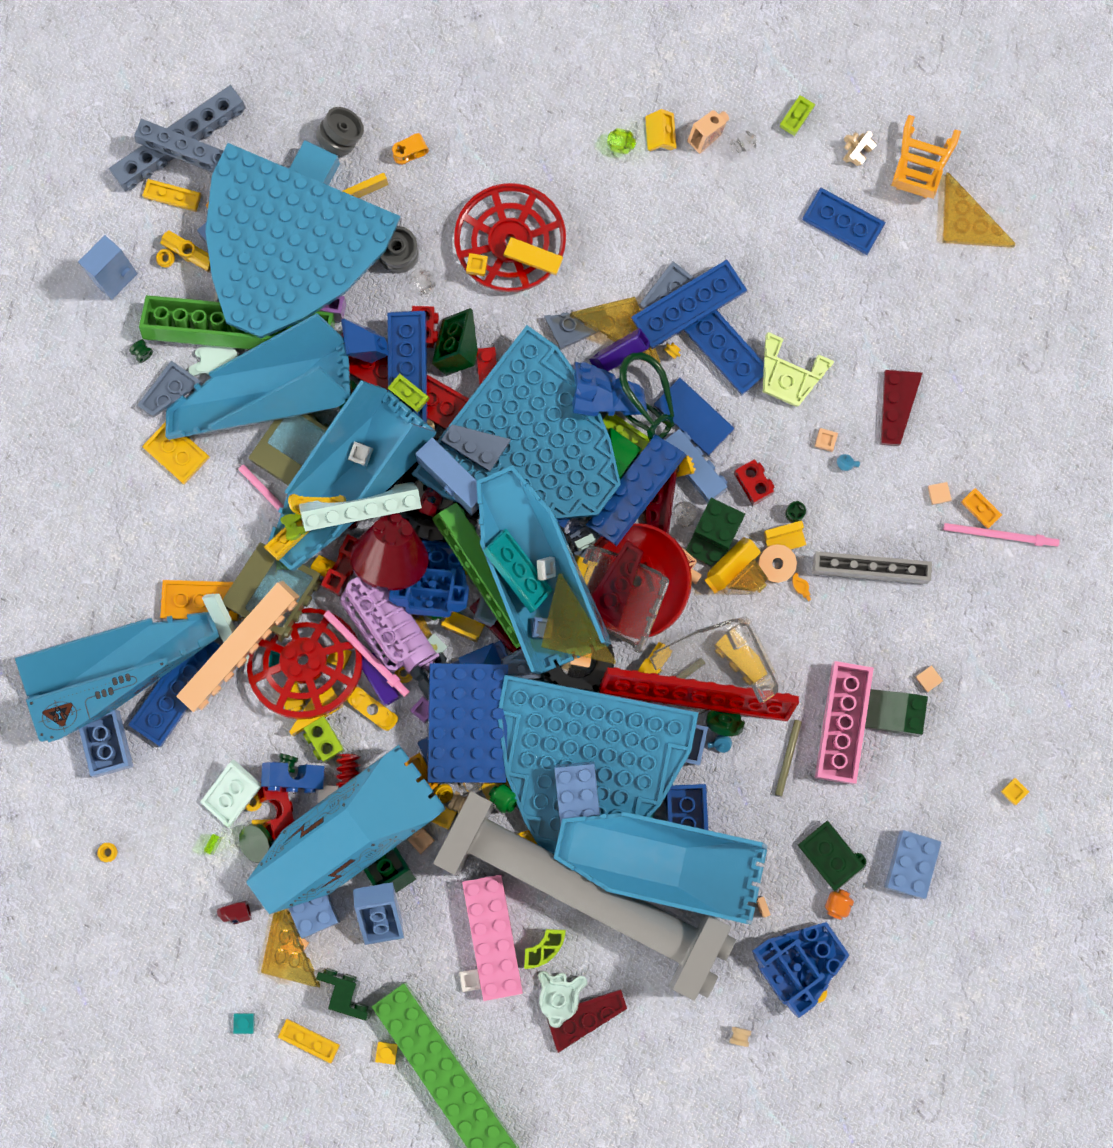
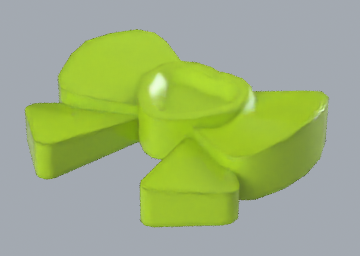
(293, 531)

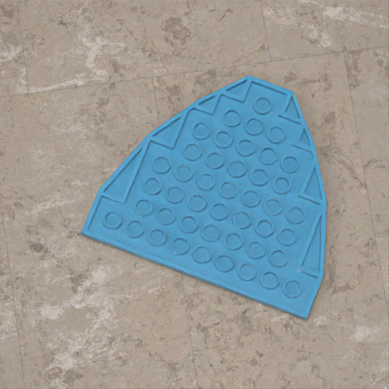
(285, 242)
(555, 450)
(632, 741)

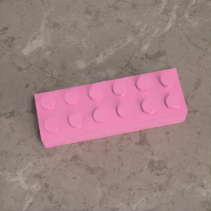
(844, 723)
(492, 937)

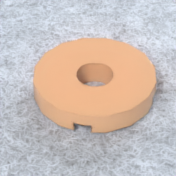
(788, 563)

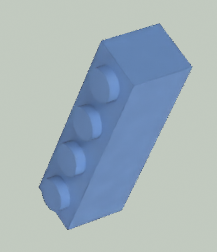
(704, 478)

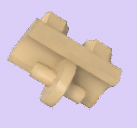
(864, 141)

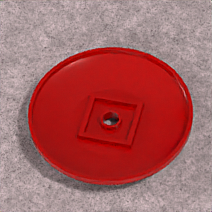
(667, 556)

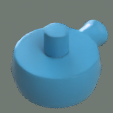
(846, 462)
(721, 743)

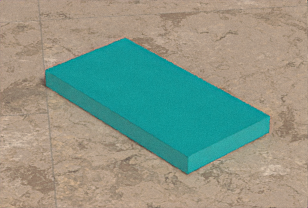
(517, 570)

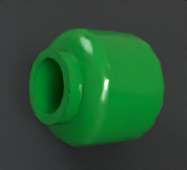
(503, 798)

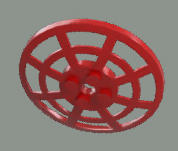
(504, 228)
(307, 672)

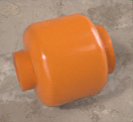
(839, 904)

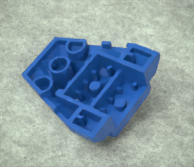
(602, 392)
(441, 587)
(801, 965)

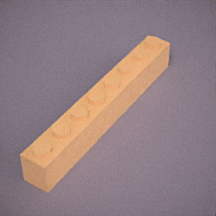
(238, 646)

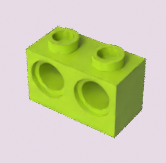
(327, 737)

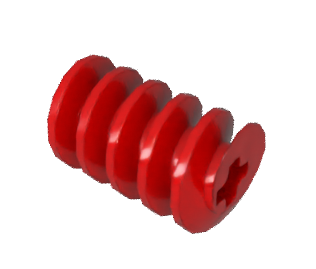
(348, 768)

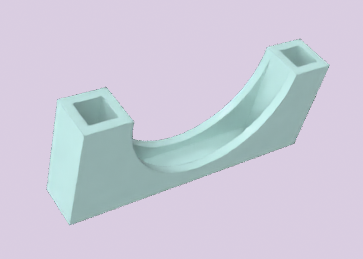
(398, 499)

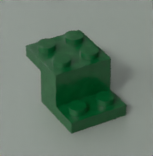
(714, 532)
(344, 994)

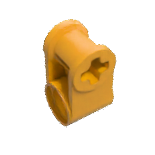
(411, 148)

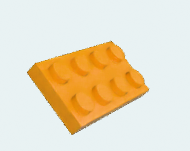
(186, 597)

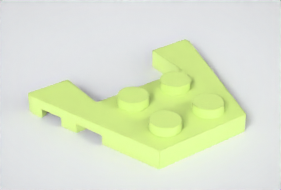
(787, 380)

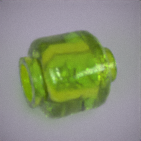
(621, 141)

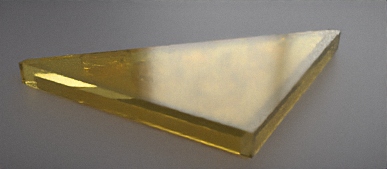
(967, 221)
(612, 320)
(571, 629)
(285, 952)

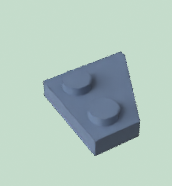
(518, 665)

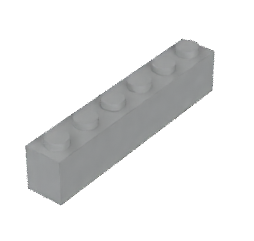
(872, 567)

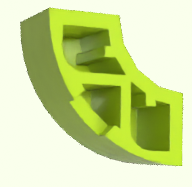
(545, 950)

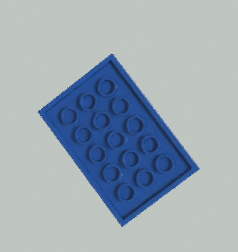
(465, 723)

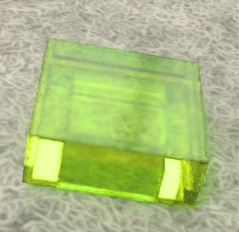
(212, 844)

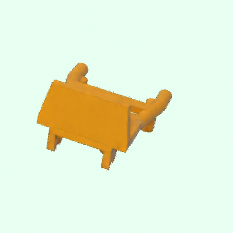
(930, 188)

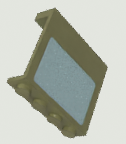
(288, 446)
(260, 576)

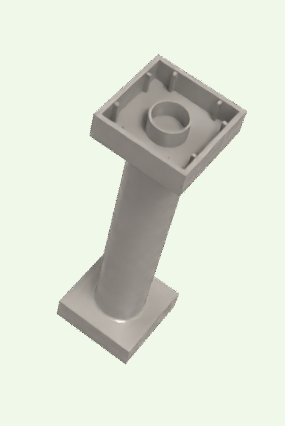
(689, 946)

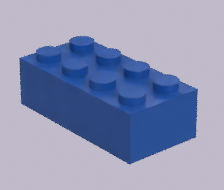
(688, 805)

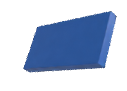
(843, 221)
(695, 417)

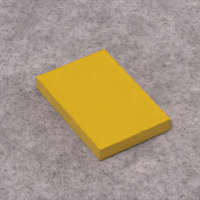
(177, 455)

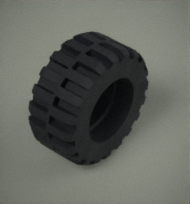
(589, 682)

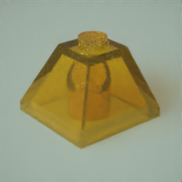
(747, 581)

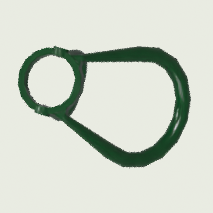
(665, 419)

